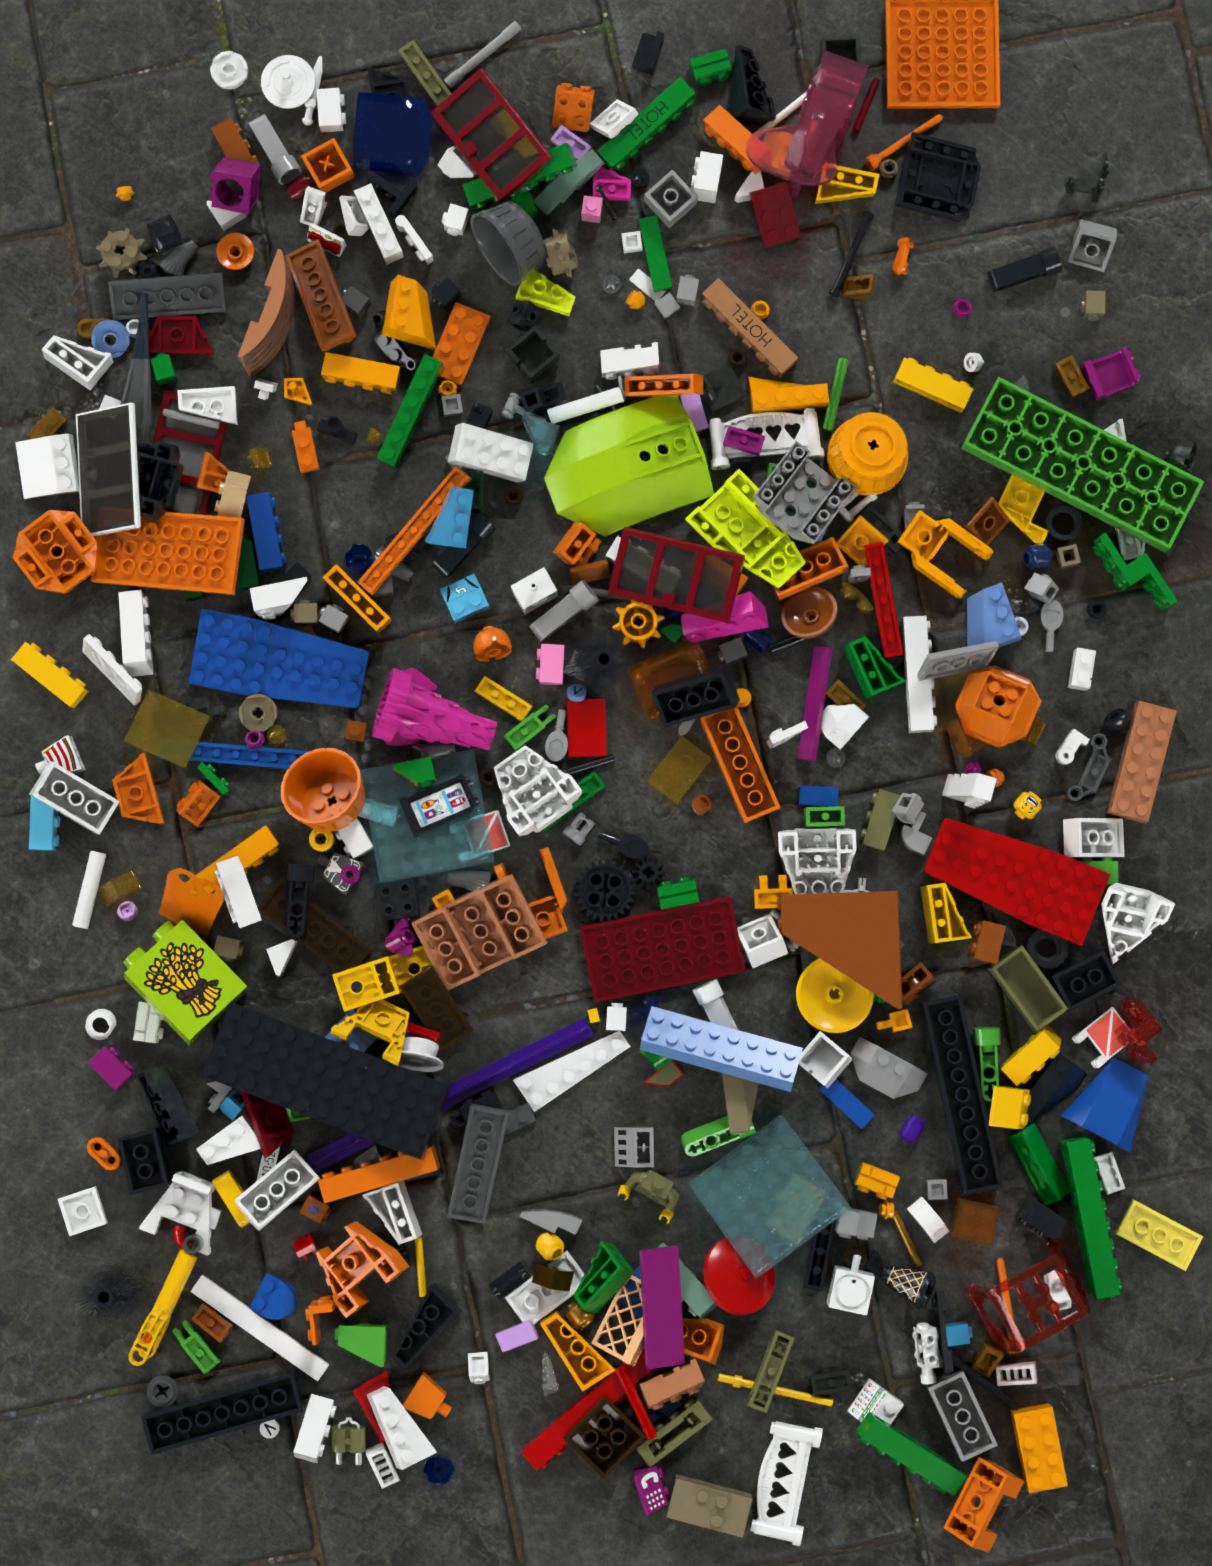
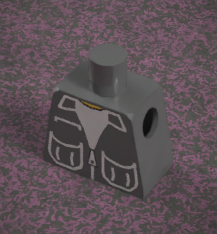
(333, 869)

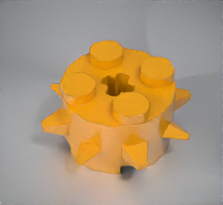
(644, 613)

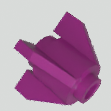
(401, 939)

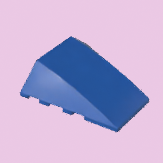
(1111, 1103)

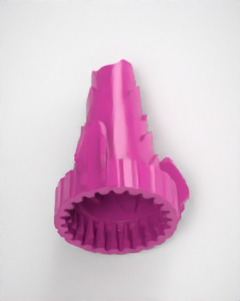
(415, 712)

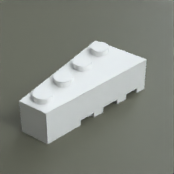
(970, 788)

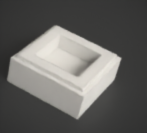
(632, 242)

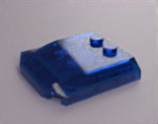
(392, 134)

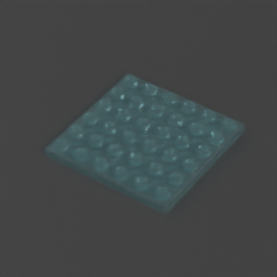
(446, 848)
(769, 1196)

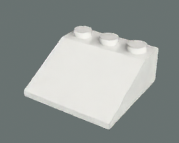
(48, 466)

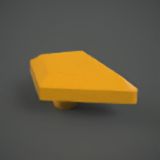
(296, 390)

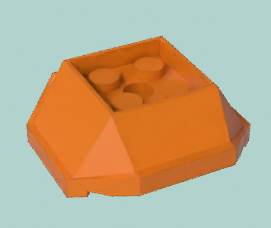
(42, 538)
(991, 722)

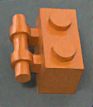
(575, 543)

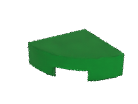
(672, 632)

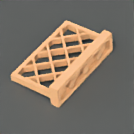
(636, 1344)

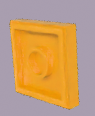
(857, 536)

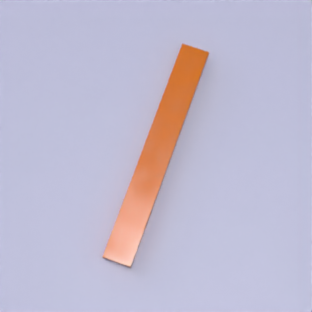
(411, 533)

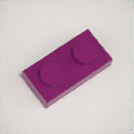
(743, 440)

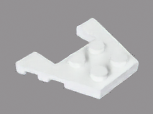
(185, 1207)

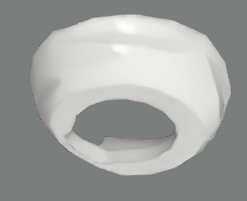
(108, 1016)

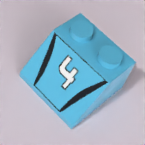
(464, 598)

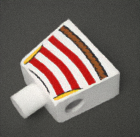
(64, 754)

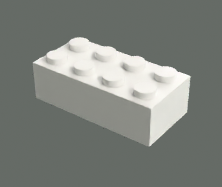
(490, 452)
(74, 797)

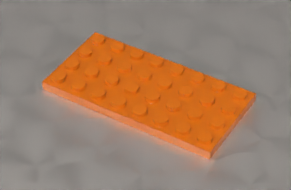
(173, 554)

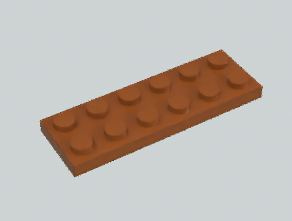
(320, 295)

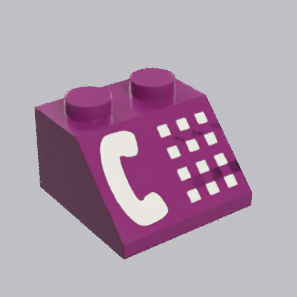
(650, 1488)

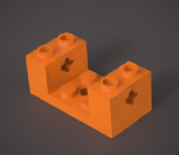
(989, 1483)

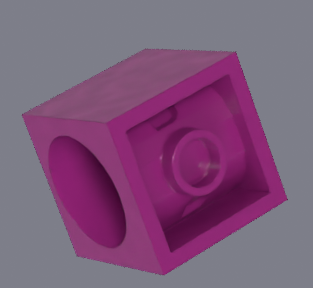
(246, 175)

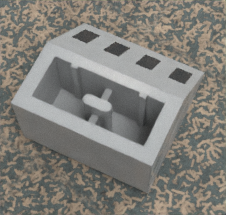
(634, 1147)

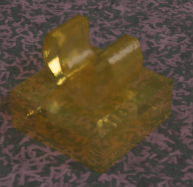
(260, 458)

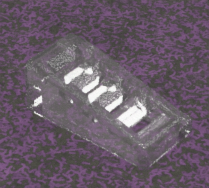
(550, 1381)

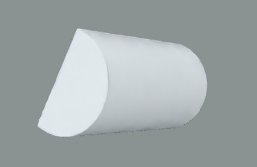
(276, 1190)

